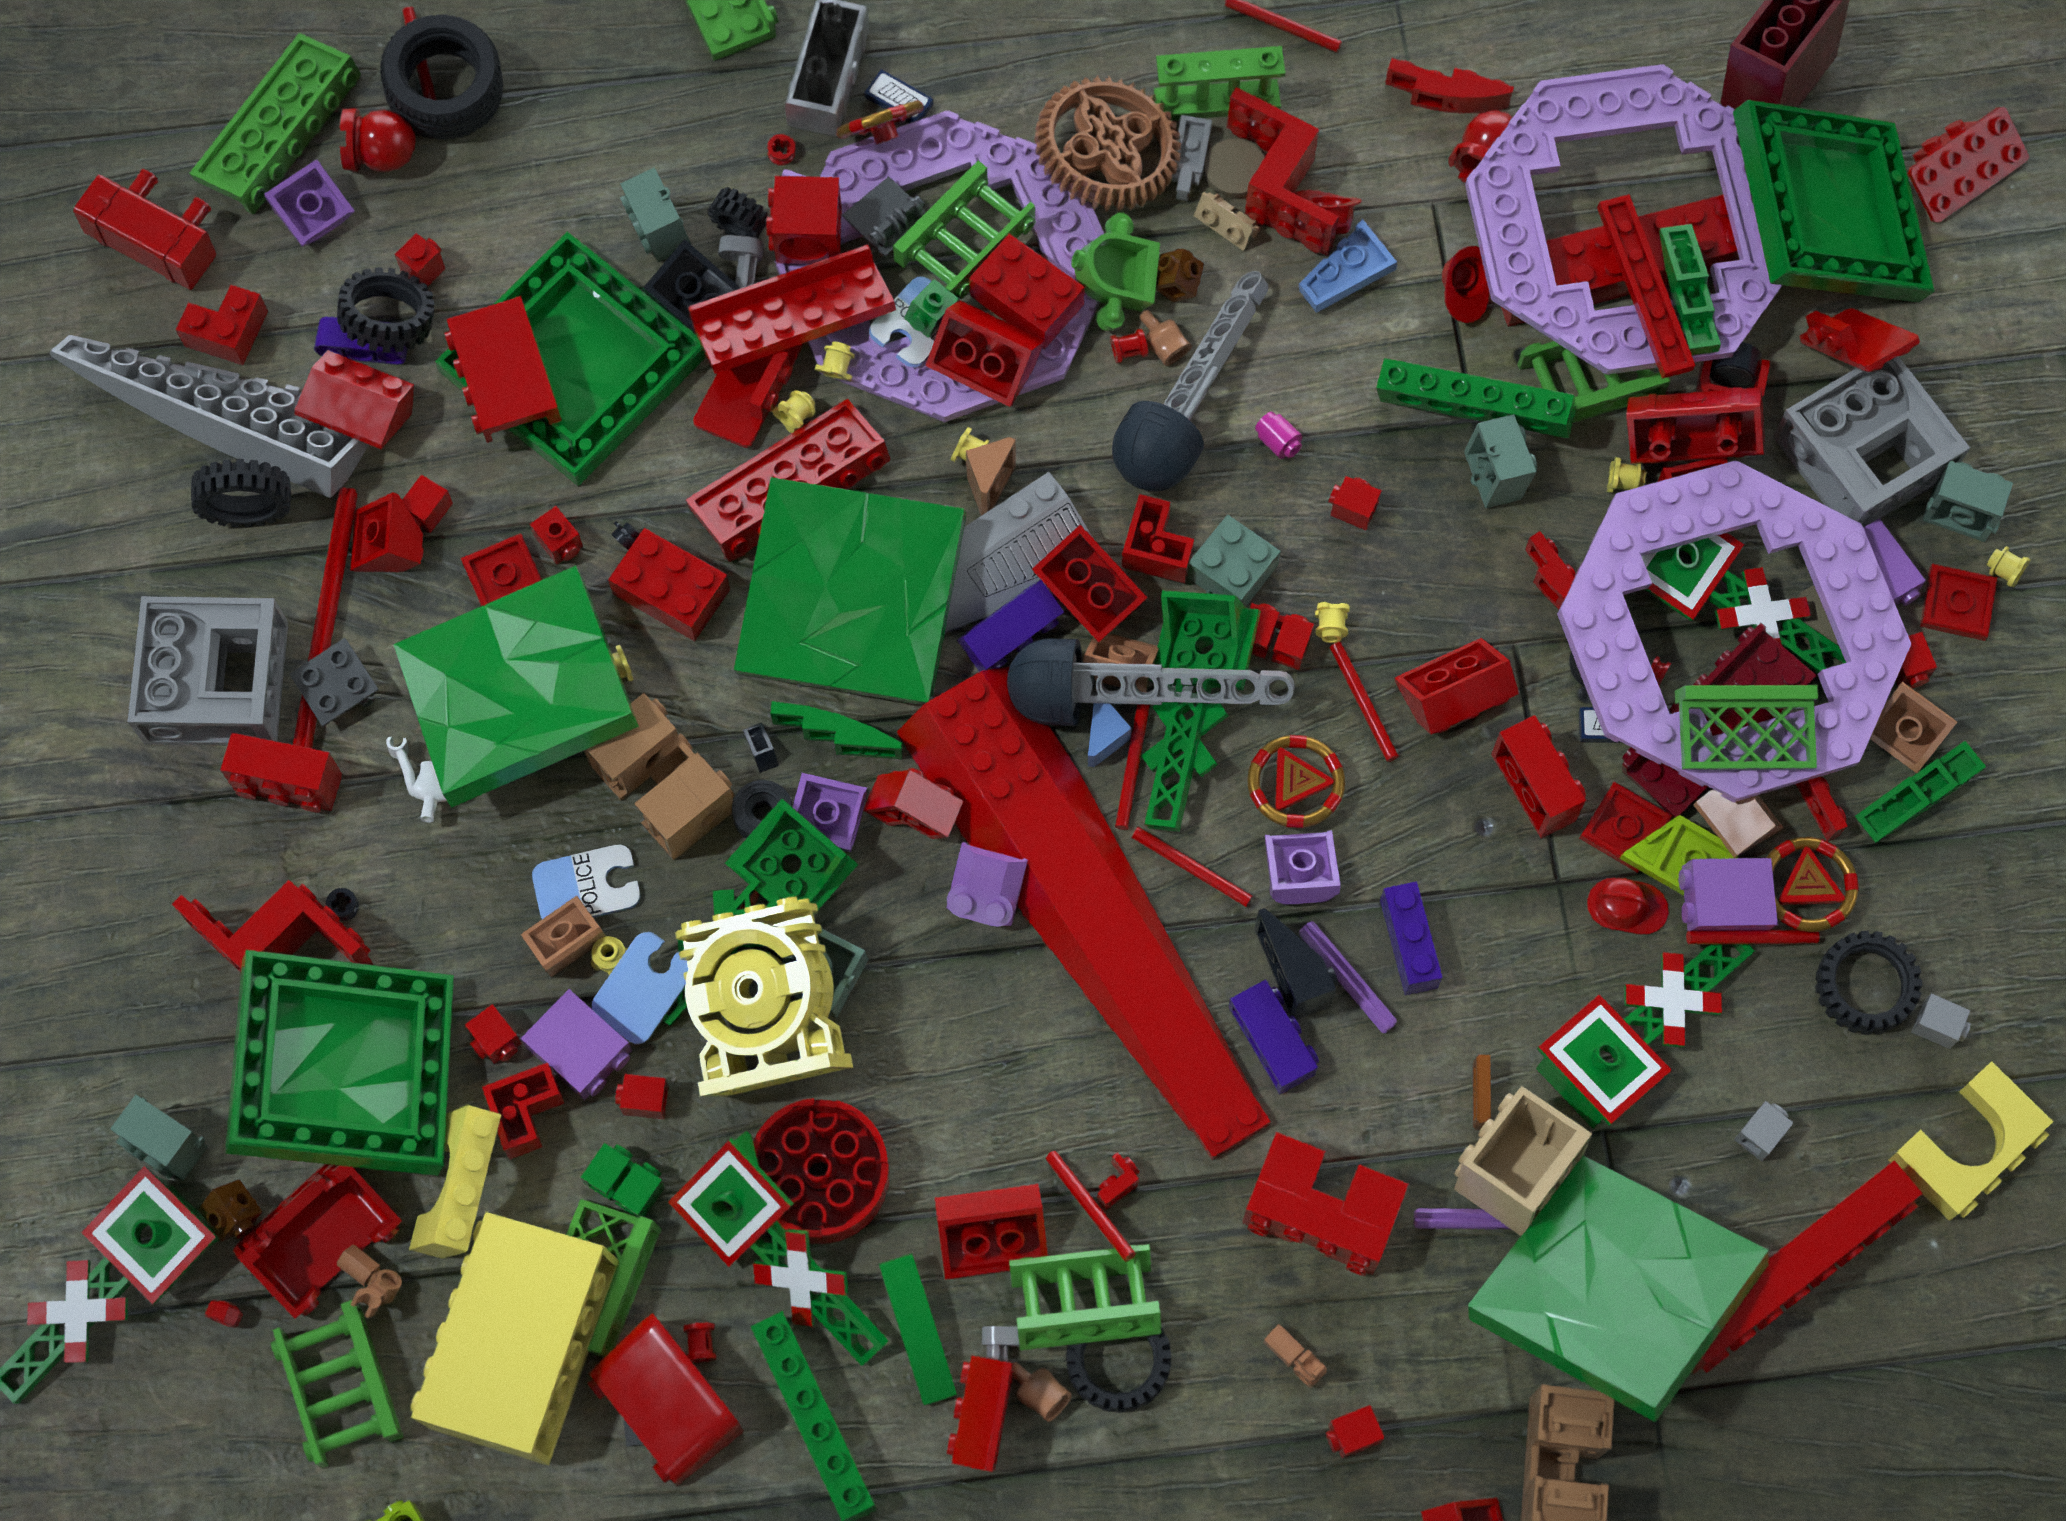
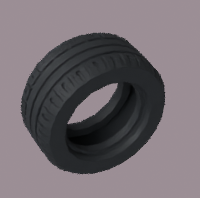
(433, 37)

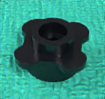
(625, 534)

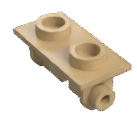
(1220, 217)

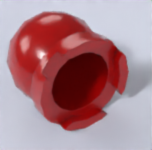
(378, 140)
(1477, 140)

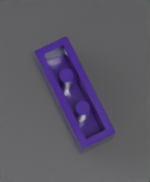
(1011, 627)
(1410, 938)
(1274, 1036)

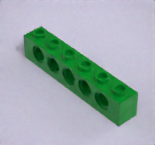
(1475, 397)
(813, 1418)

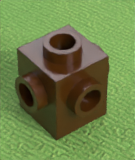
(1178, 275)
(230, 1210)

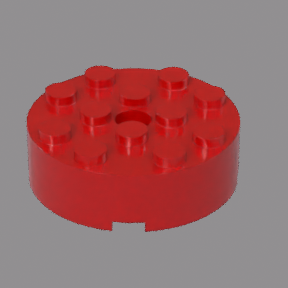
(856, 1159)

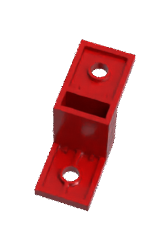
(1290, 154)
(276, 927)

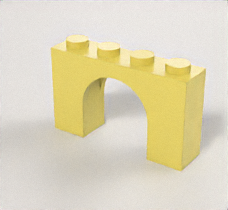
(2016, 1125)
(450, 1223)

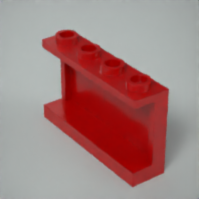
(501, 367)

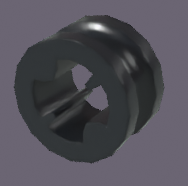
(351, 908)

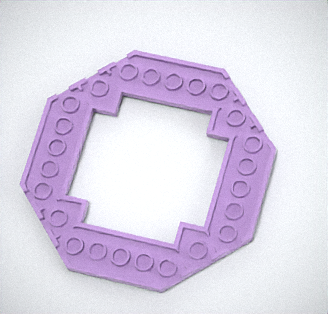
(917, 157)
(1513, 234)
(1698, 508)

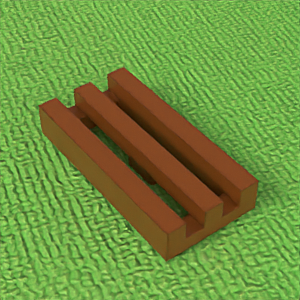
(1481, 1090)

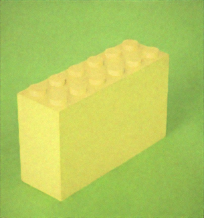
(515, 1338)

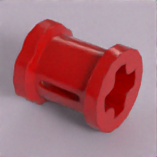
(1129, 346)
(700, 1342)

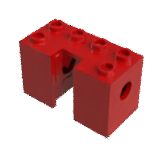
(1342, 1230)

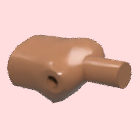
(1165, 339)
(1041, 1392)

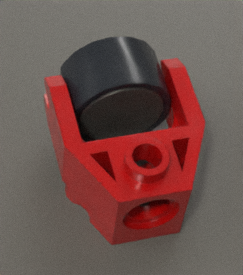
(1736, 371)

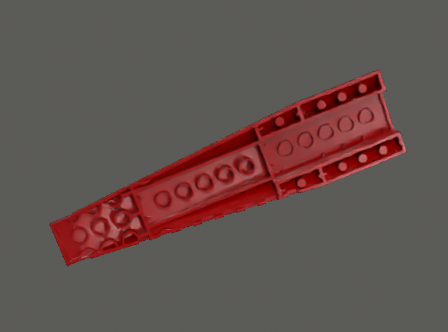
(1083, 897)

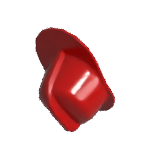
(1335, 204)
(1465, 285)
(1627, 906)

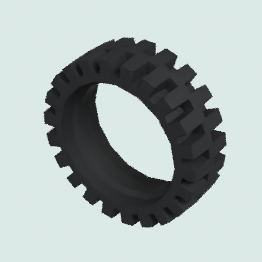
(385, 285)
(269, 482)
(1885, 948)
(1123, 1401)

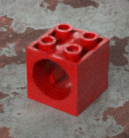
(804, 219)

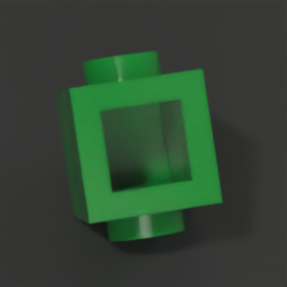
(929, 308)

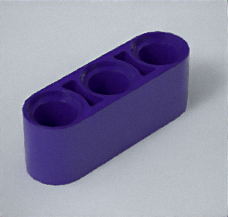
(333, 339)

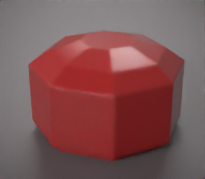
(224, 1313)

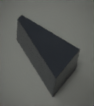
(761, 747)

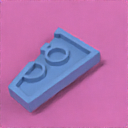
(1348, 269)

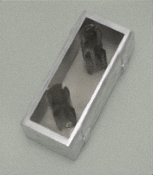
(827, 66)

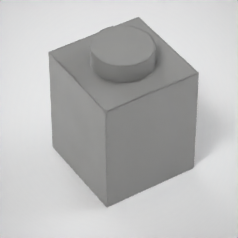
(1942, 1021)
(1764, 1130)

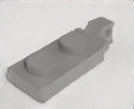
(1194, 143)

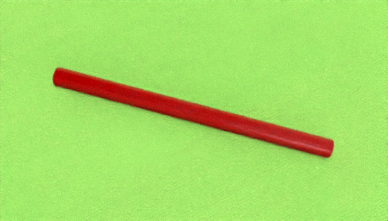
(328, 602)

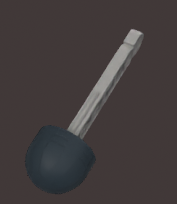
(1157, 440)
(1052, 681)

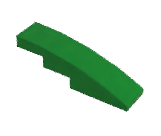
(1688, 288)
(848, 735)
(1920, 792)
(917, 1329)

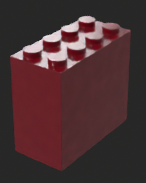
(1783, 51)

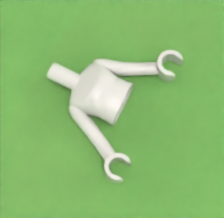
(426, 785)

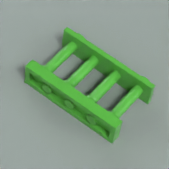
(1203, 68)
(954, 205)
(1588, 401)
(1086, 1325)
(372, 1389)

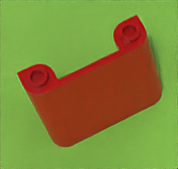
(305, 1235)
(665, 1401)

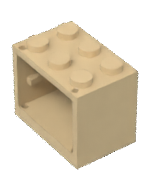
(1520, 1159)

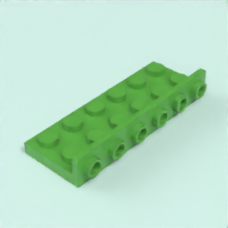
(733, 24)
(277, 122)

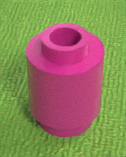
(1279, 435)

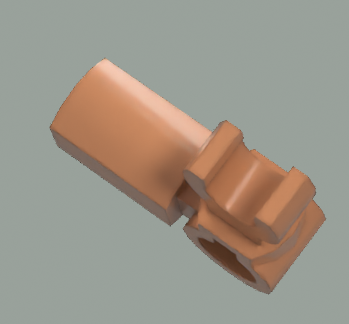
(381, 1283)
(1305, 1364)

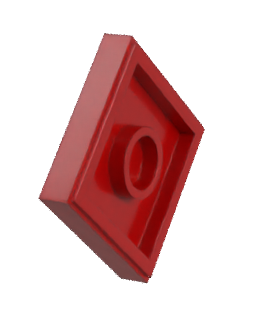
(501, 569)
(1958, 602)
(1622, 822)

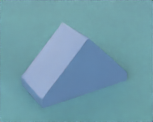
(1107, 733)

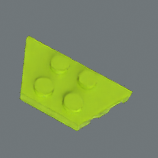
(1671, 847)

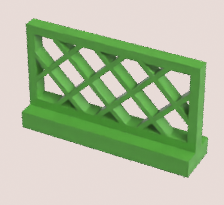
(1747, 697)
(629, 1271)

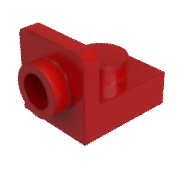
(1116, 1188)

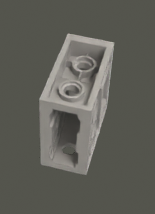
(1892, 414)
(183, 666)

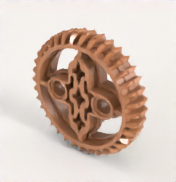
(1107, 143)

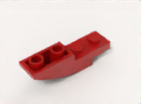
(1455, 94)
(1553, 575)

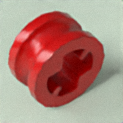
(777, 157)
(1659, 669)

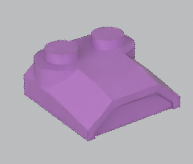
(309, 204)
(831, 807)
(1302, 867)
(986, 886)

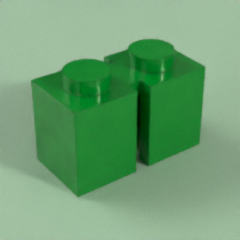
(620, 1179)

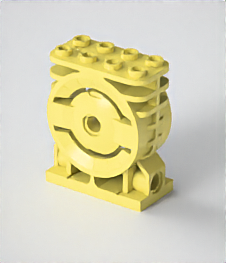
(721, 986)

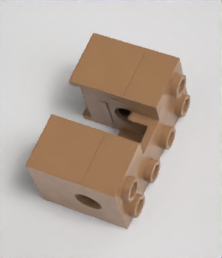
(688, 791)
(1559, 1431)

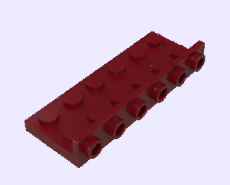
(1753, 662)

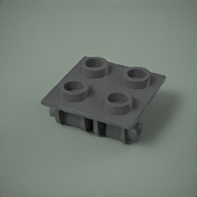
(885, 215)
(334, 682)

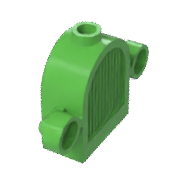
(1118, 271)

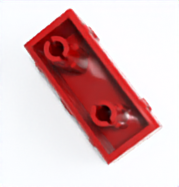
(145, 230)
(1695, 425)

